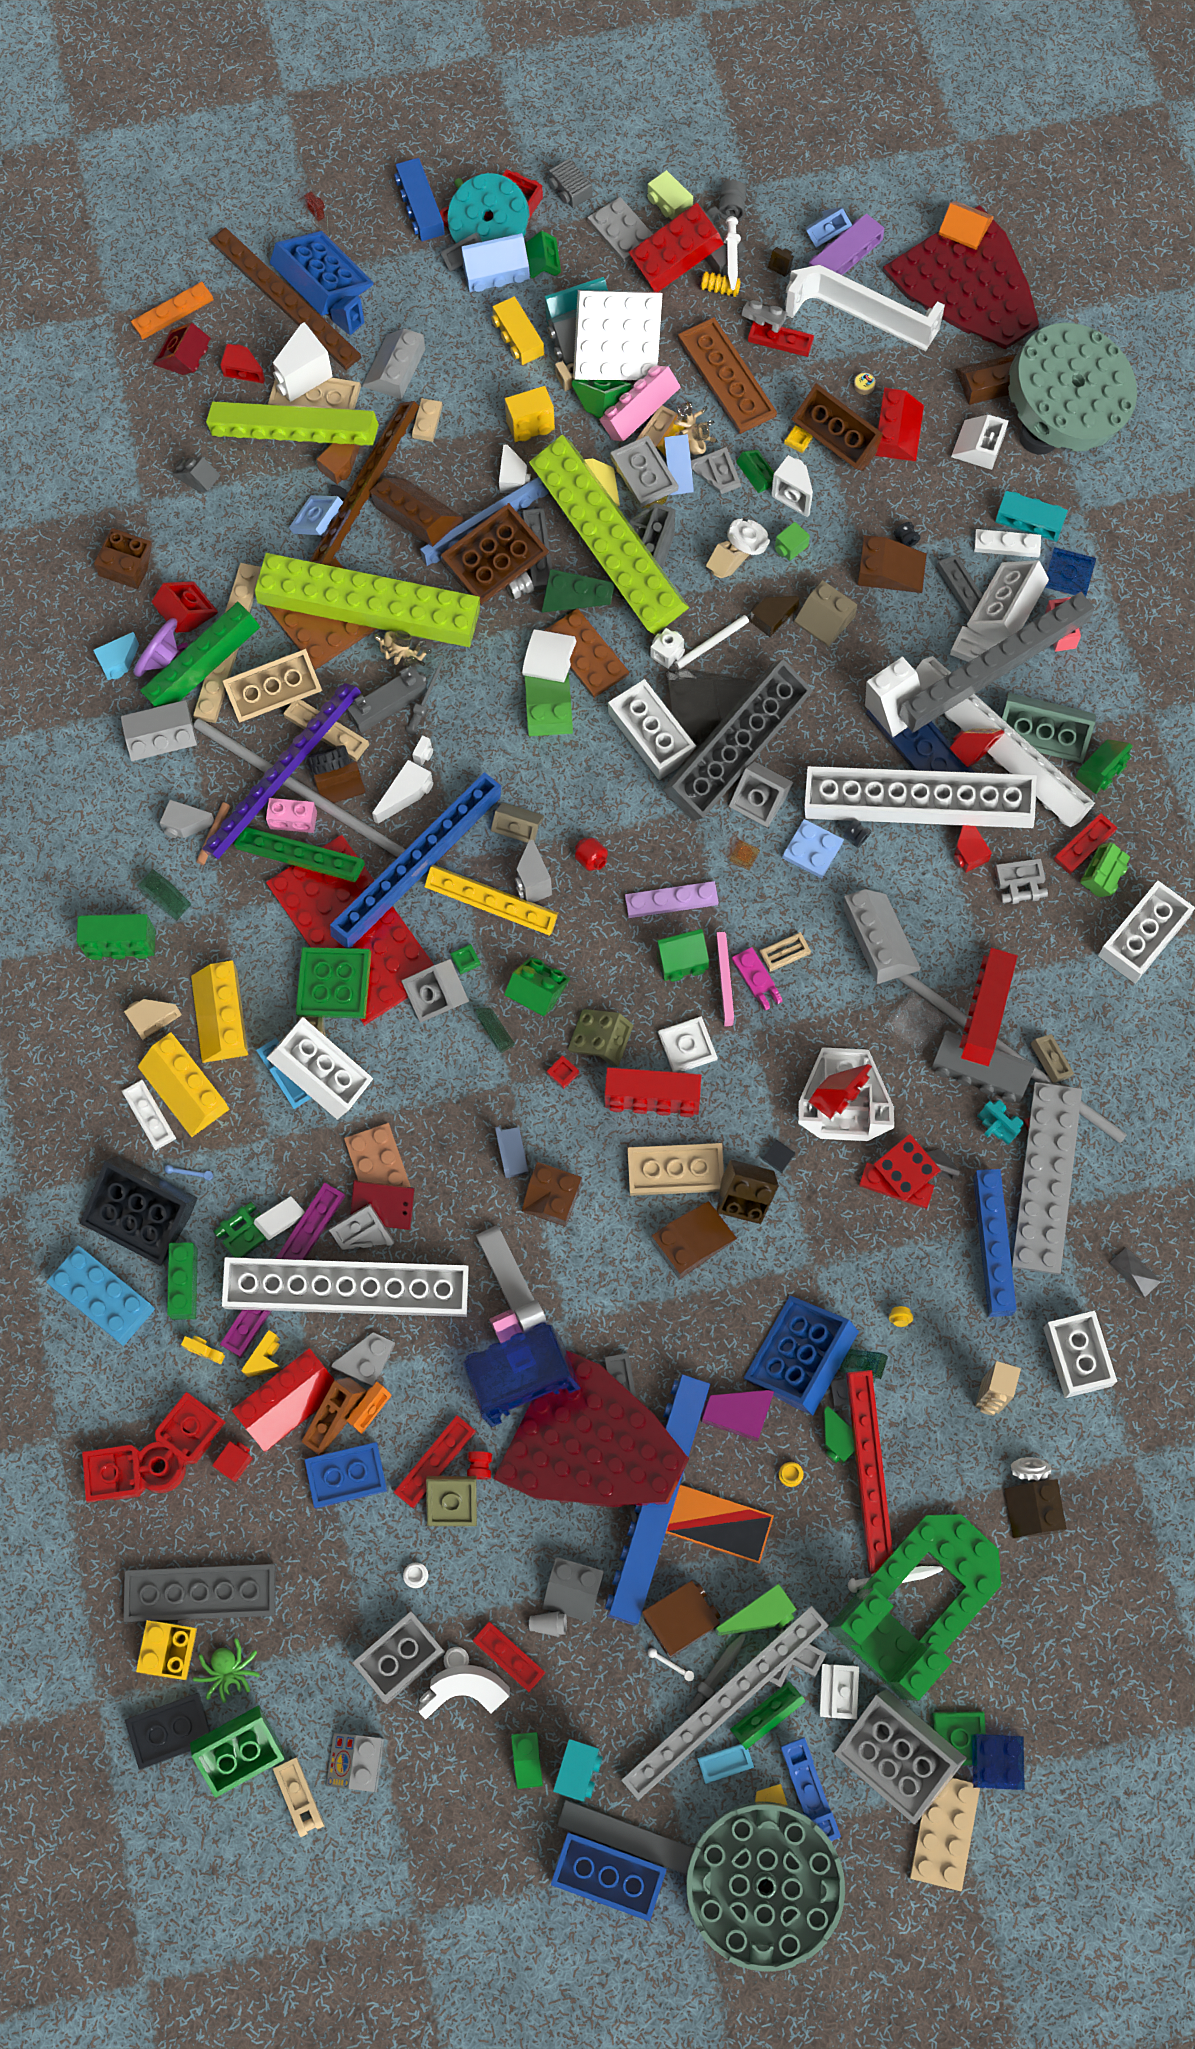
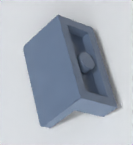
(512, 1152)

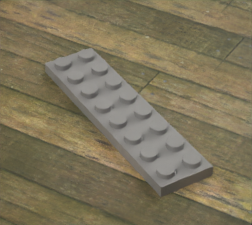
(1047, 1178)

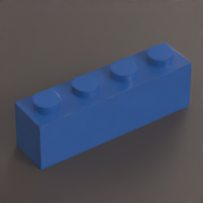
(420, 199)

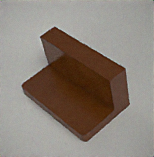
(340, 783)

